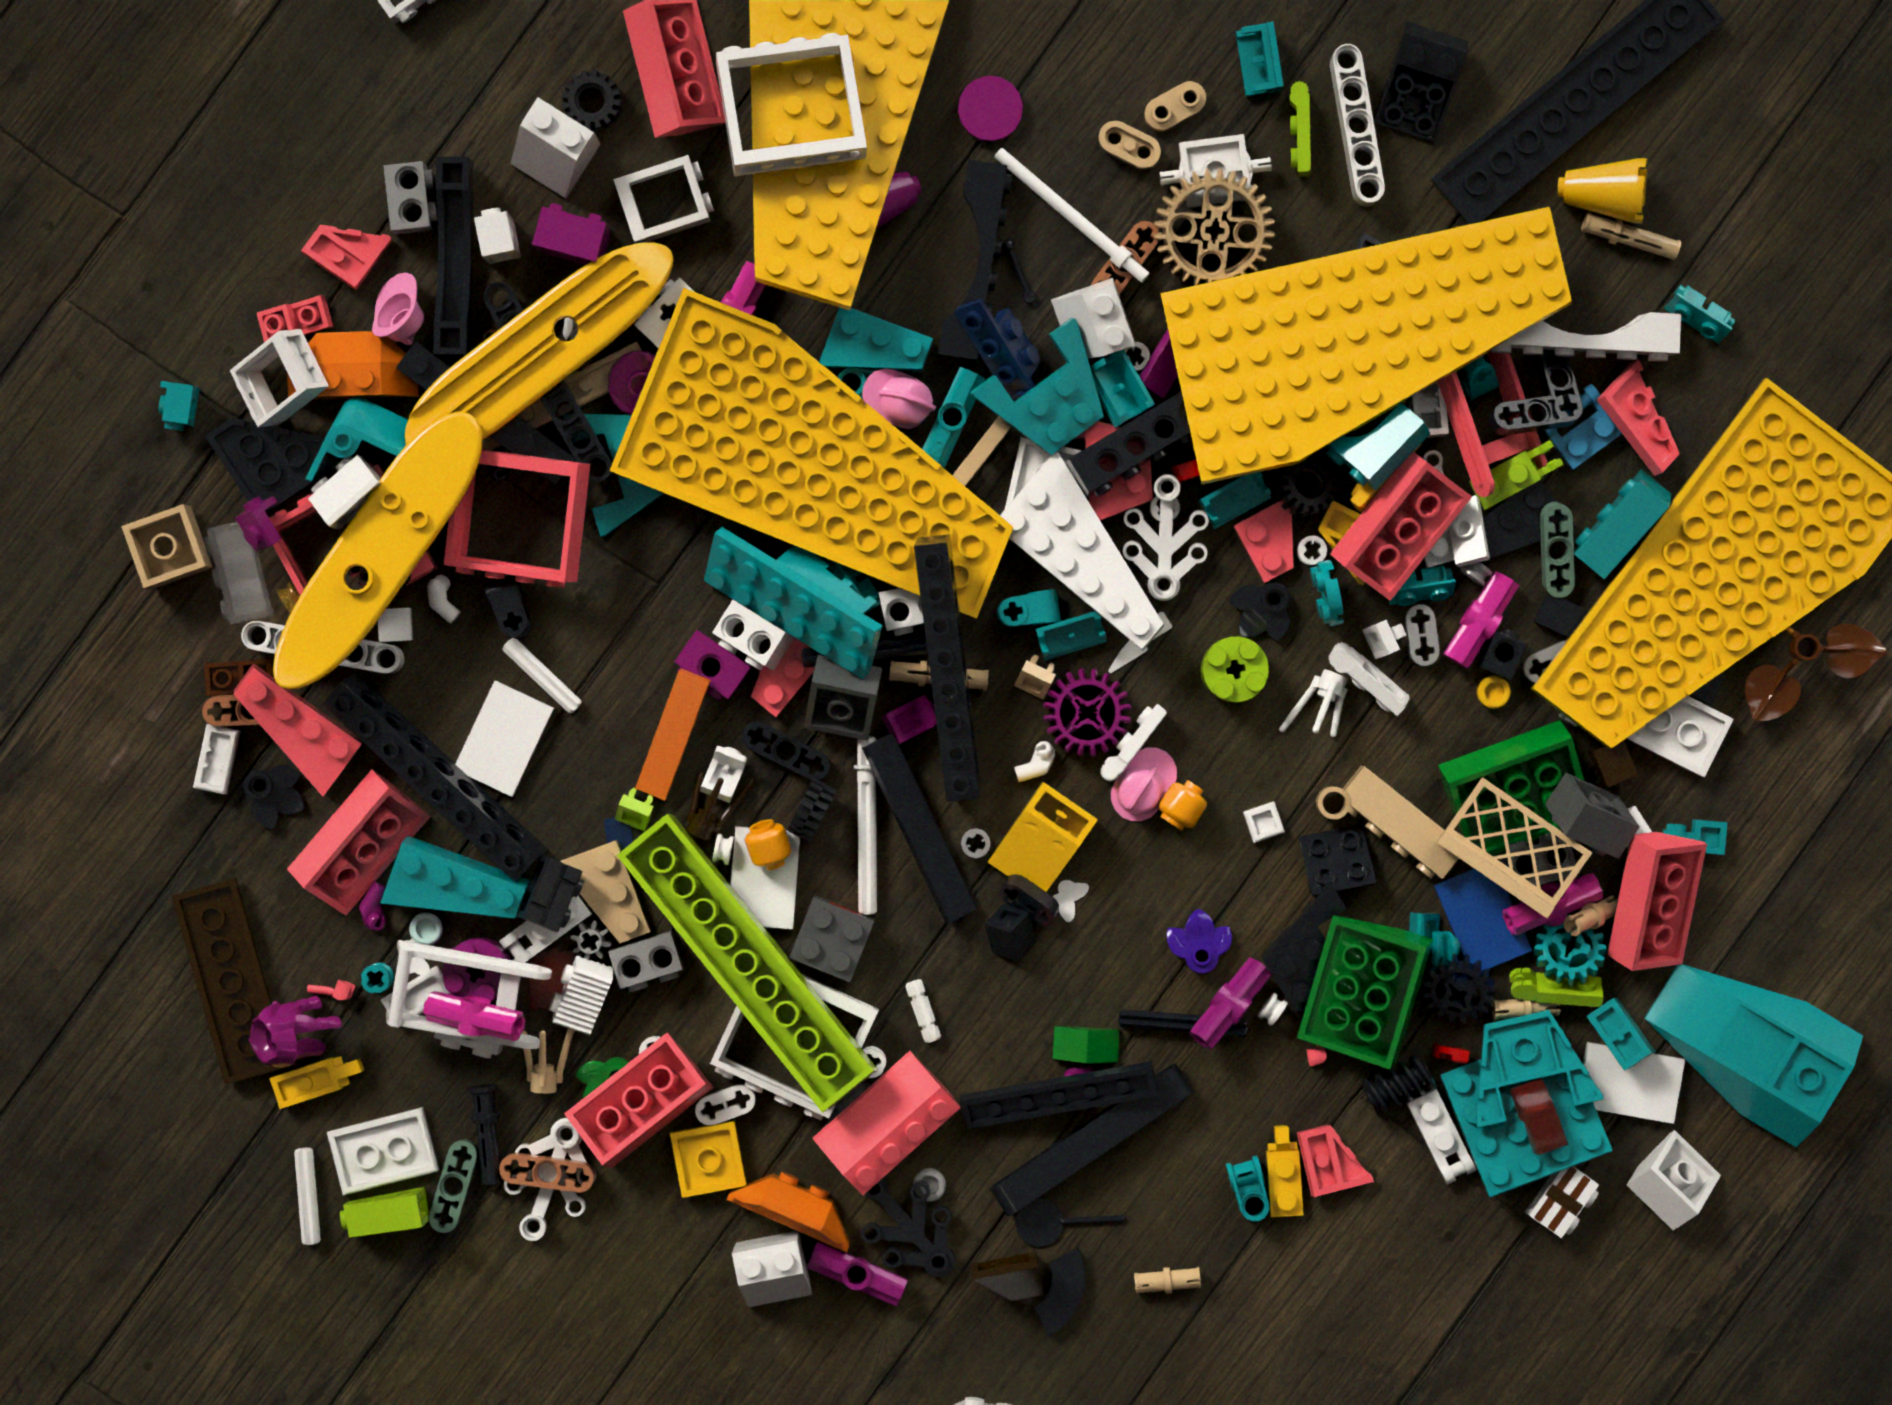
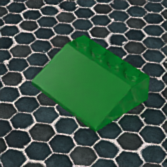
(1522, 767)
(1365, 990)

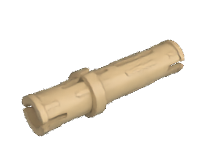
(1635, 237)
(899, 672)

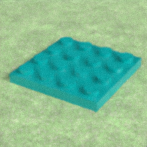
(1504, 1149)

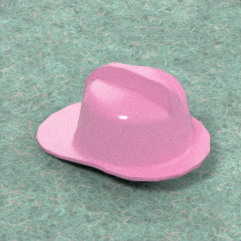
(397, 310)
(898, 397)
(1143, 784)

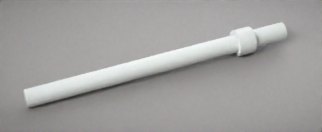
(1119, 255)

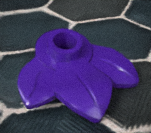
(1199, 937)

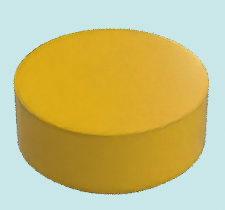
(1493, 692)

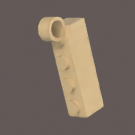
(1395, 817)

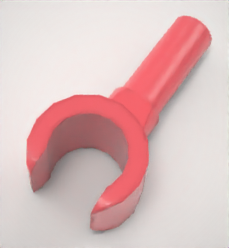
(342, 990)
(1316, 1055)

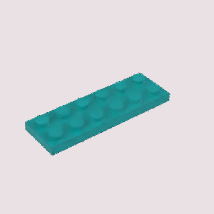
(792, 603)

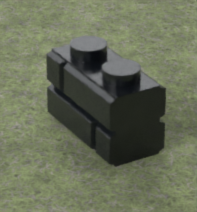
(550, 894)

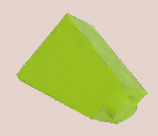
(386, 1213)

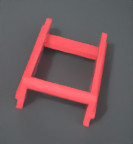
(1474, 454)

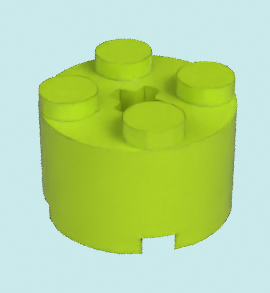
(1224, 685)

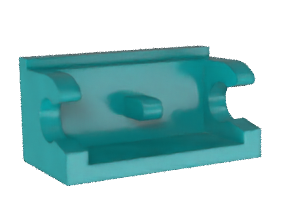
(1259, 59)
(1120, 388)
(1235, 499)
(1071, 635)
(1621, 1033)

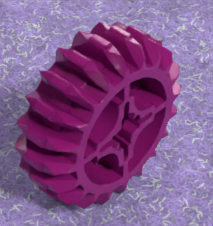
(1108, 692)

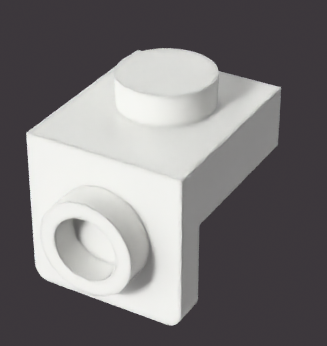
(726, 764)

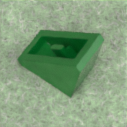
(1085, 1044)

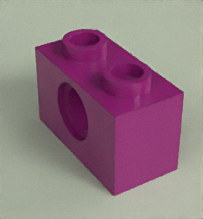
(732, 669)

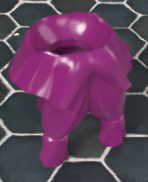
(283, 1023)

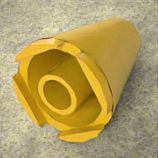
(1607, 189)

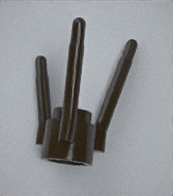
(703, 823)

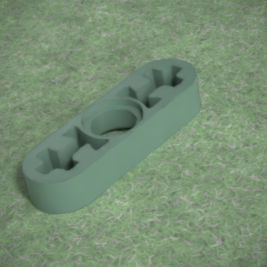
(1564, 525)
(454, 1211)

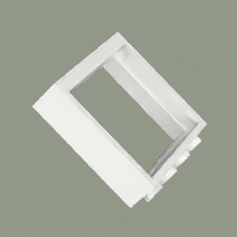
(796, 154)
(784, 1093)

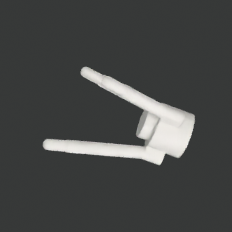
(1330, 689)

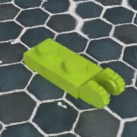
(1301, 127)
(1518, 474)
(1542, 989)

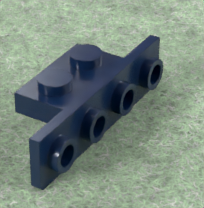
(1001, 345)

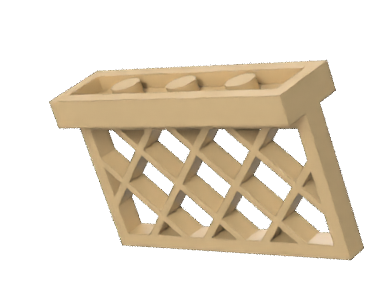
(1499, 872)

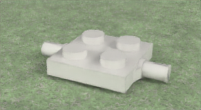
(1214, 153)

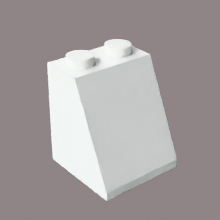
(553, 148)
(771, 1268)

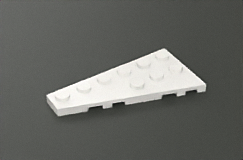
(1068, 540)

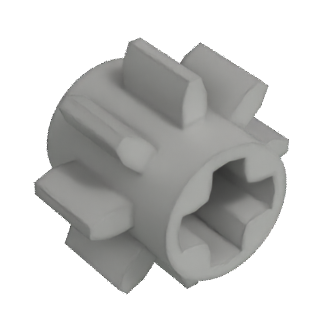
(599, 943)

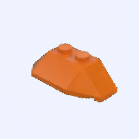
(359, 366)
(794, 1206)

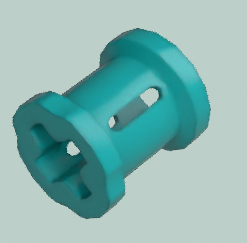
(387, 978)

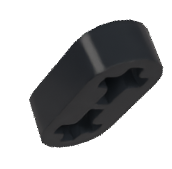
(1030, 899)

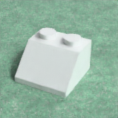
(1099, 318)
(345, 492)
(1674, 1181)

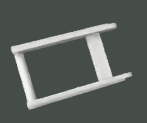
(507, 992)

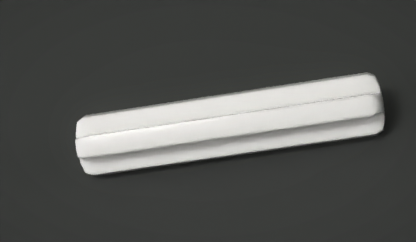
(542, 675)
(307, 1196)

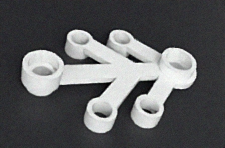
(1165, 543)
(549, 1173)

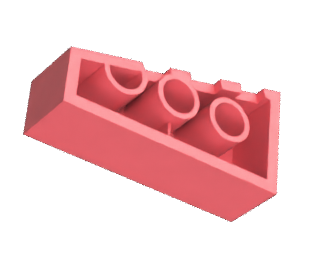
(301, 730)

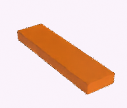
(673, 734)

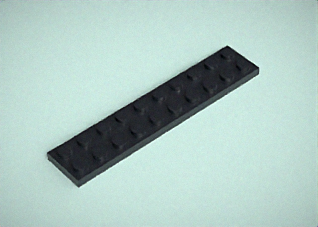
(1572, 104)

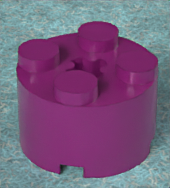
(460, 979)

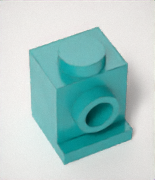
(178, 405)

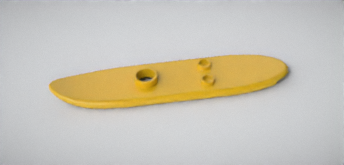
(527, 358)
(385, 539)

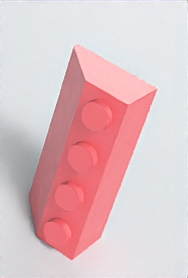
(674, 66)
(1400, 525)
(357, 843)
(1656, 900)
(638, 1101)
(886, 1122)

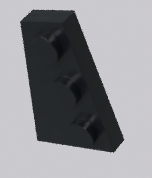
(1517, 520)

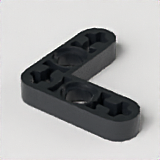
(1548, 405)

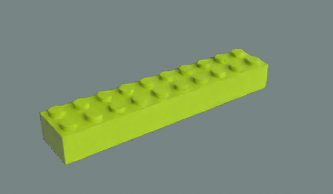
(747, 962)

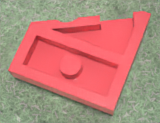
(346, 252)
(1268, 540)
(1329, 1162)

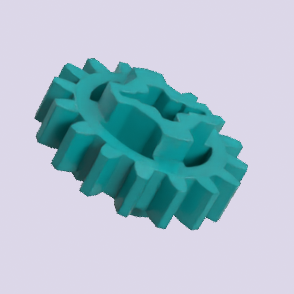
(1579, 961)

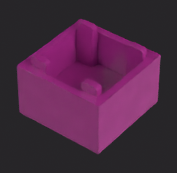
(571, 235)

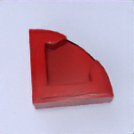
(1452, 1053)

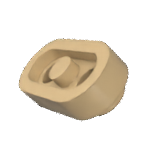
(1175, 105)
(1129, 145)

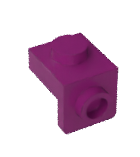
(256, 524)
(910, 719)

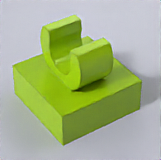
(634, 811)

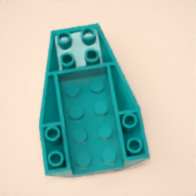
(1757, 1048)

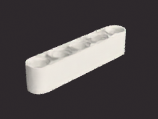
(1357, 109)
(369, 661)

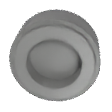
(934, 1179)

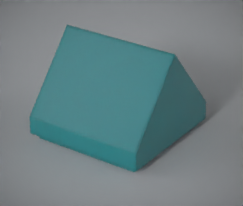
(1424, 923)

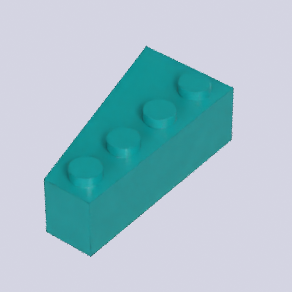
(450, 882)

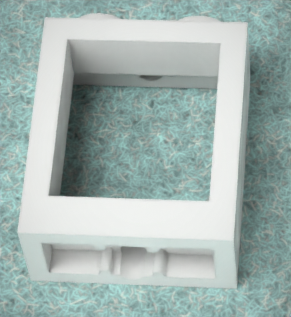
(631, 211)
(300, 366)

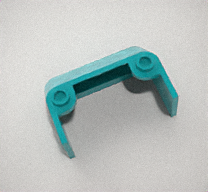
(358, 422)

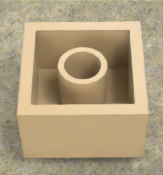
(167, 546)

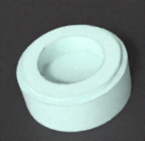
(426, 928)

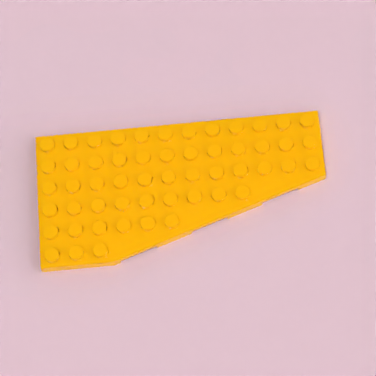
(822, 218)
(1334, 341)
(786, 448)
(1743, 551)

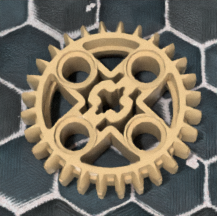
(1207, 184)

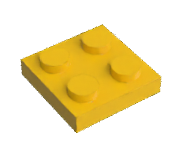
(708, 1159)

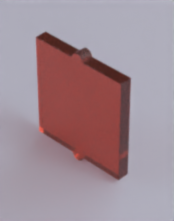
(543, 990)

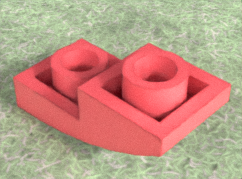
(308, 315)

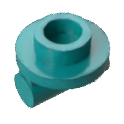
(1444, 946)

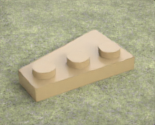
(611, 891)

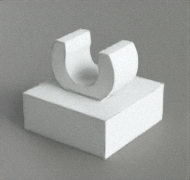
(1383, 638)

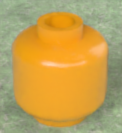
(1182, 805)
(768, 844)

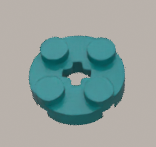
(1330, 604)

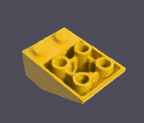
(1043, 838)

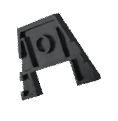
(1298, 949)

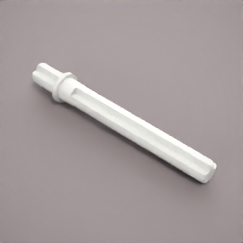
(866, 832)

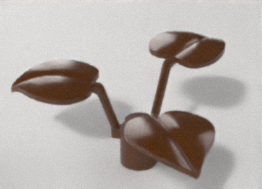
(1849, 655)

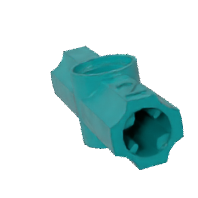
(944, 437)

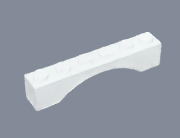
(1645, 335)

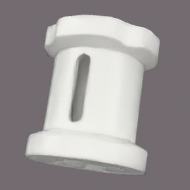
(876, 1052)

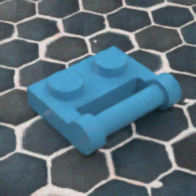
(1587, 436)

